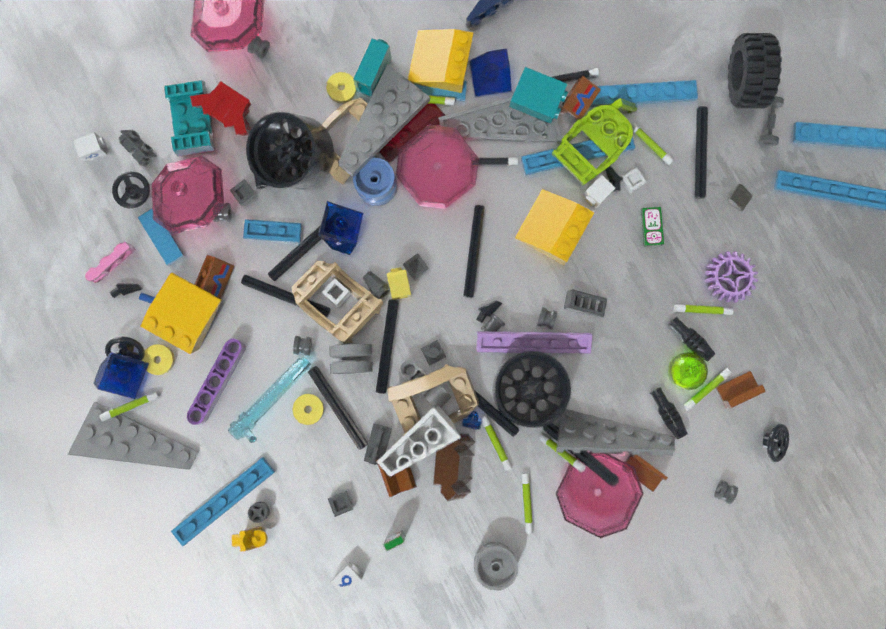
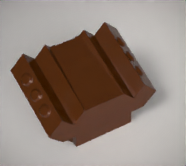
(454, 468)

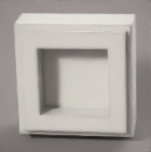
(633, 179)

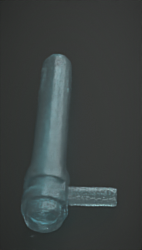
(248, 419)

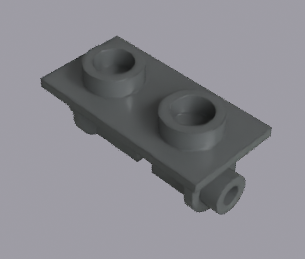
(131, 140)
(377, 443)

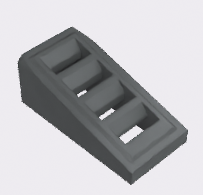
(569, 303)

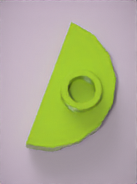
(624, 105)

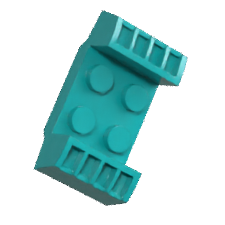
(190, 125)

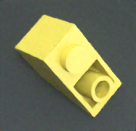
(398, 284)

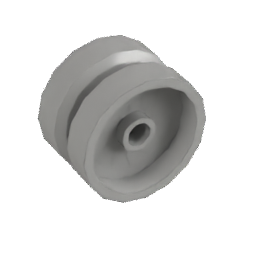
(350, 355)
(506, 571)

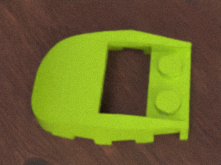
(607, 129)

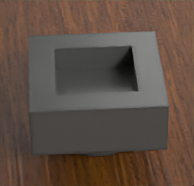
(243, 192)
(416, 266)
(433, 352)
(340, 503)

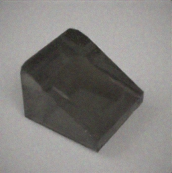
(739, 197)

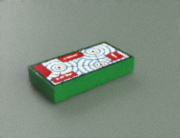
(394, 540)

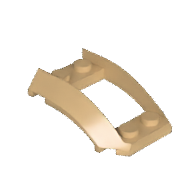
(356, 108)
(354, 319)
(461, 386)

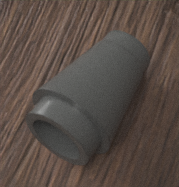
(376, 285)

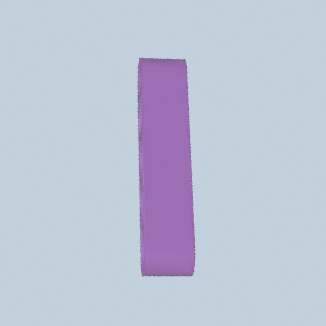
(208, 387)

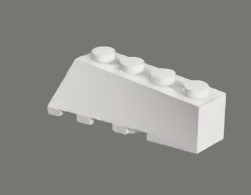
(424, 438)

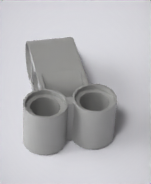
(437, 395)

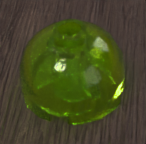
(680, 374)

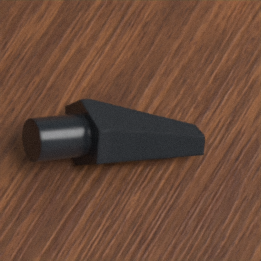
(614, 178)
(125, 289)
(487, 310)

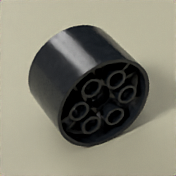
(266, 163)
(560, 382)

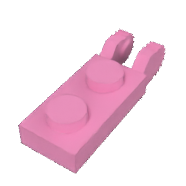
(110, 262)

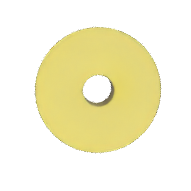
(337, 80)
(167, 359)
(300, 405)

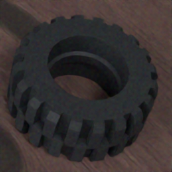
(754, 70)

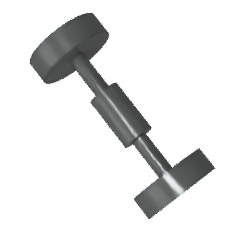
(771, 140)

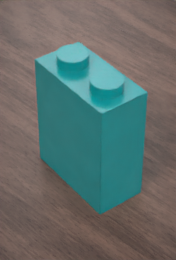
(372, 66)
(538, 95)

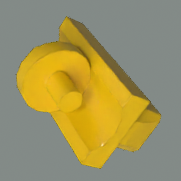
(249, 539)

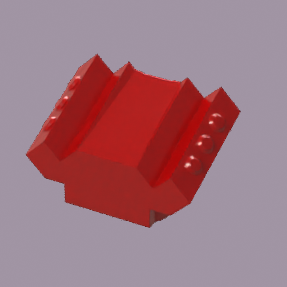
(225, 106)

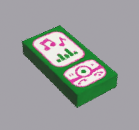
(652, 226)

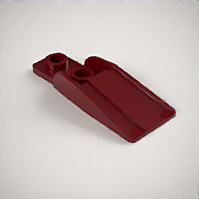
(426, 116)

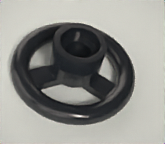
(138, 192)
(126, 347)
(772, 442)

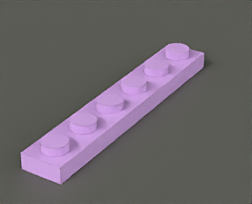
(533, 341)

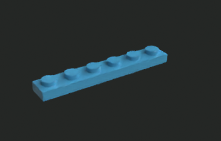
(647, 93)
(839, 135)

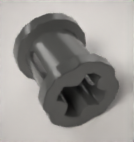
(493, 324)

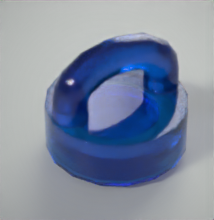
(472, 424)

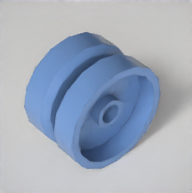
(376, 192)

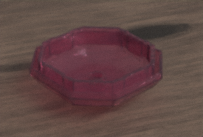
(226, 23)
(433, 186)
(196, 202)
(604, 513)

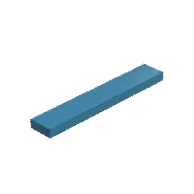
(545, 161)
(831, 190)
(222, 501)

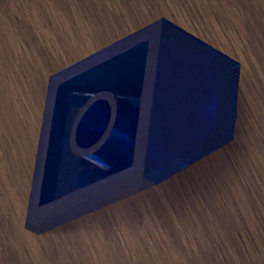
(491, 73)
(340, 227)
(120, 375)

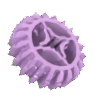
(731, 269)

